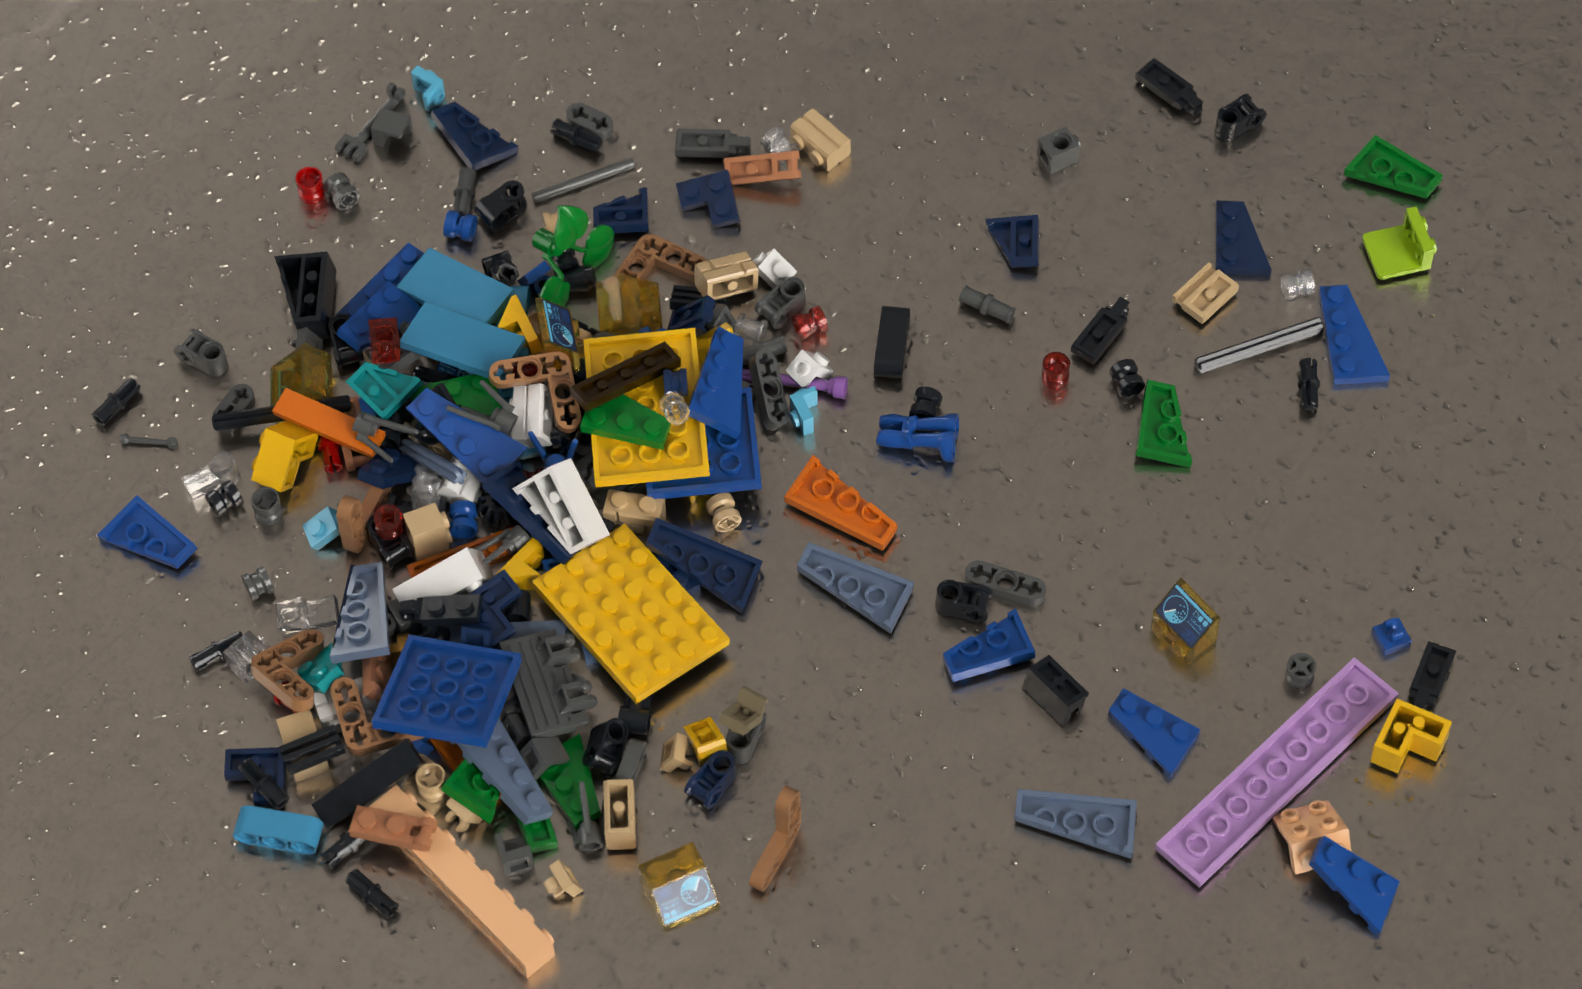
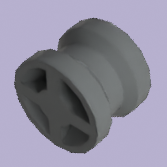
(257, 583)
(1300, 663)

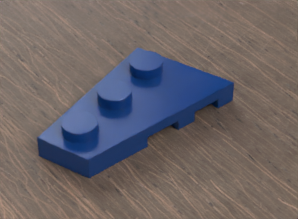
(385, 303)
(147, 534)
(993, 649)
(1154, 729)
(1358, 881)

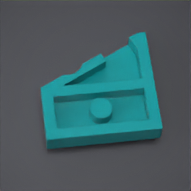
(383, 388)
(320, 671)

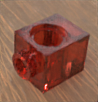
(384, 340)

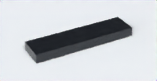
(368, 783)

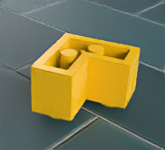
(280, 454)
(1411, 730)

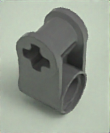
(779, 305)
(203, 353)
(744, 754)

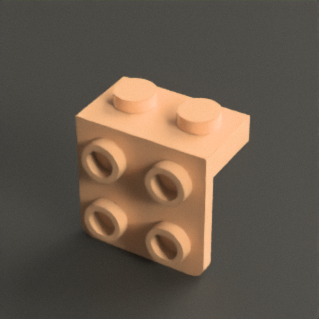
(1305, 826)

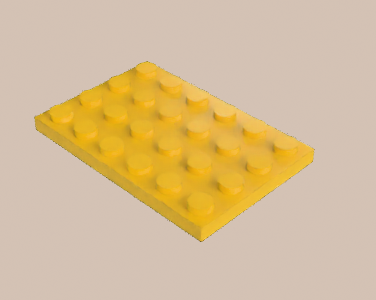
(686, 445)
(630, 613)

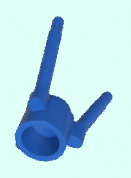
(550, 460)

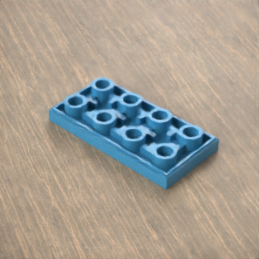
(455, 287)
(460, 340)

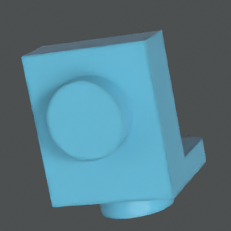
(429, 85)
(799, 409)
(322, 528)

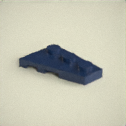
(1237, 242)

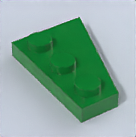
(1393, 168)
(467, 392)
(628, 422)
(1160, 426)
(563, 784)
(472, 791)

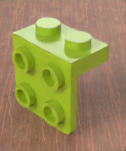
(1401, 248)

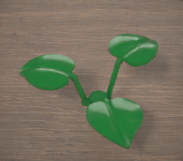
(571, 225)

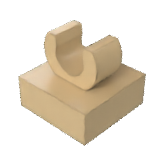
(674, 753)
(464, 814)
(562, 881)

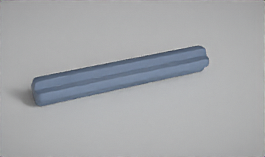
(433, 461)

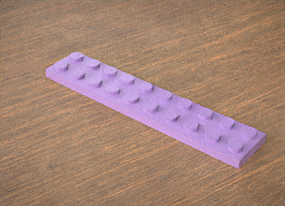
(1276, 772)

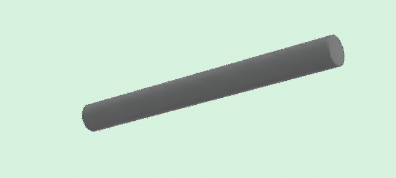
(583, 180)

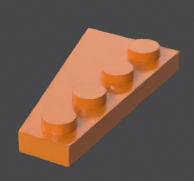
(833, 502)

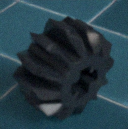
(493, 512)

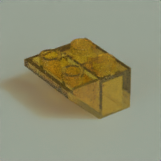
(628, 305)

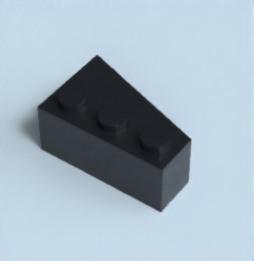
(309, 289)

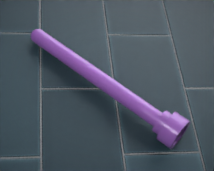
(835, 386)

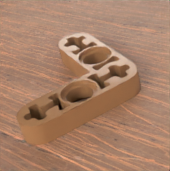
(651, 258)
(552, 377)
(353, 517)
(270, 667)
(371, 737)
(787, 826)

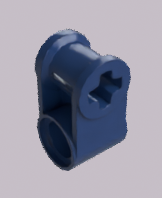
(709, 783)

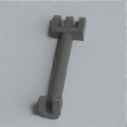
(356, 146)

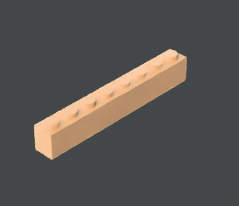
(474, 891)

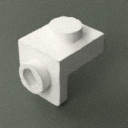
(773, 267)
(808, 366)

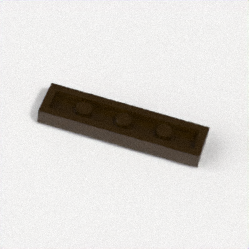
(625, 376)

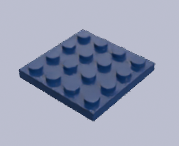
(731, 462)
(447, 691)

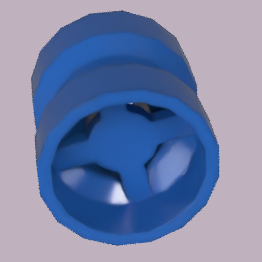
(460, 226)
(463, 519)

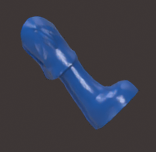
(900, 430)

